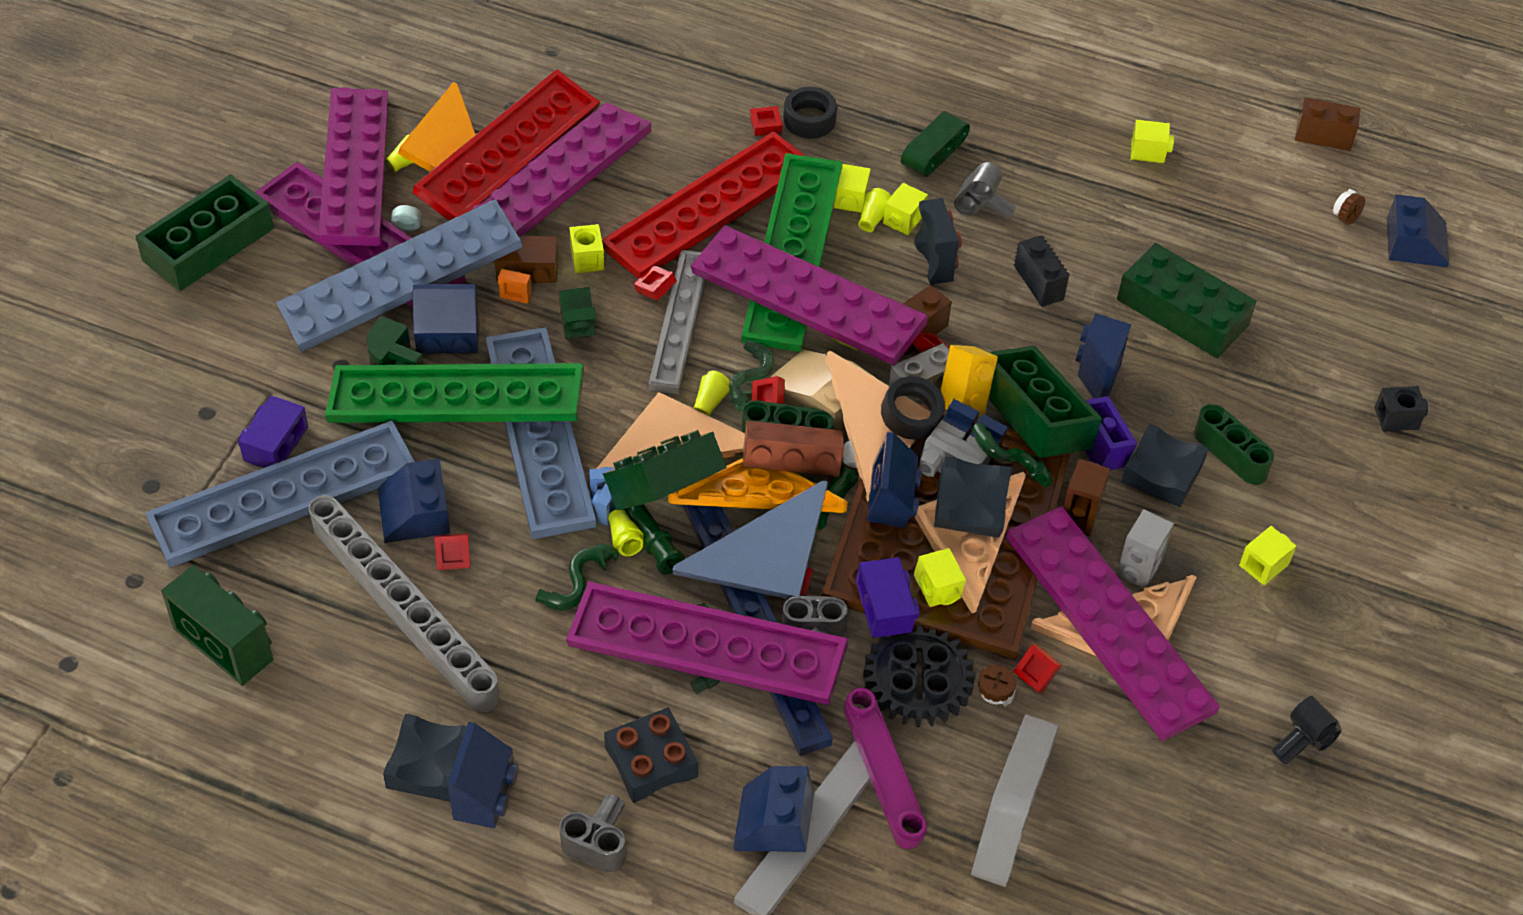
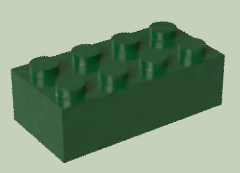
(205, 232)
(1186, 300)
(1042, 403)

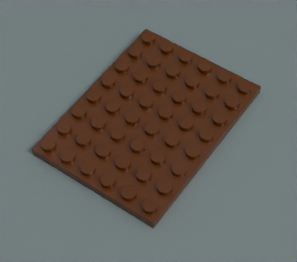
(1010, 586)

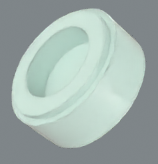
(406, 218)

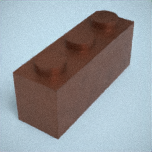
(793, 448)

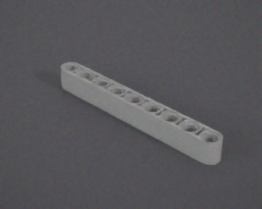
(351, 544)

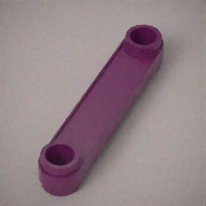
(885, 768)

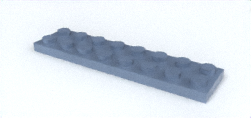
(389, 277)
(544, 452)
(276, 494)

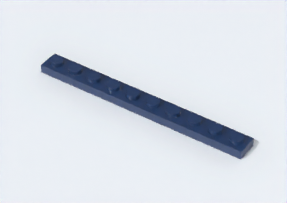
(799, 715)

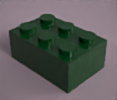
(664, 470)
(218, 624)

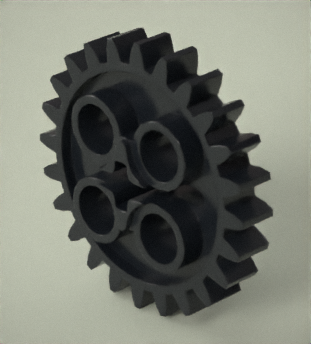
(951, 676)

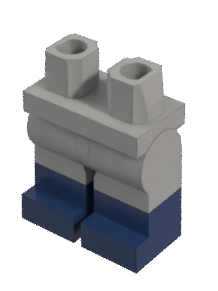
(956, 439)

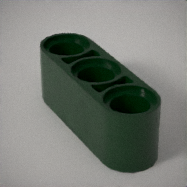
(935, 144)
(785, 414)
(1234, 444)

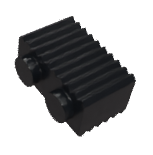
(1041, 270)

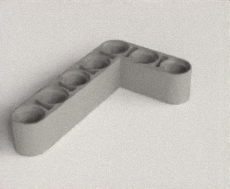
(1013, 800)

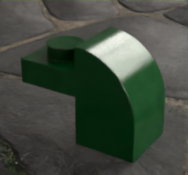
(577, 312)
(390, 344)

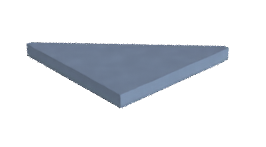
(767, 552)

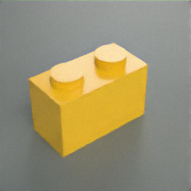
(968, 377)

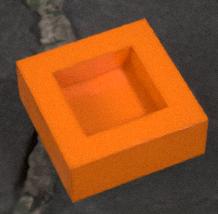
(515, 286)

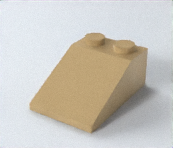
(810, 384)

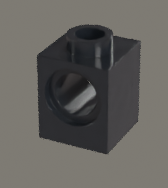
(1401, 408)

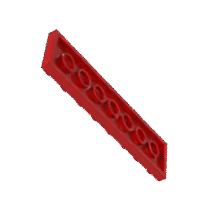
(505, 146)
(700, 207)

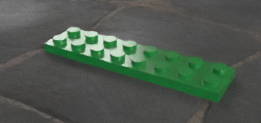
(799, 228)
(455, 393)

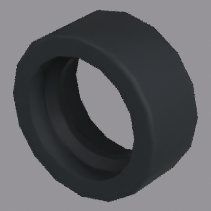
(814, 98)
(918, 388)

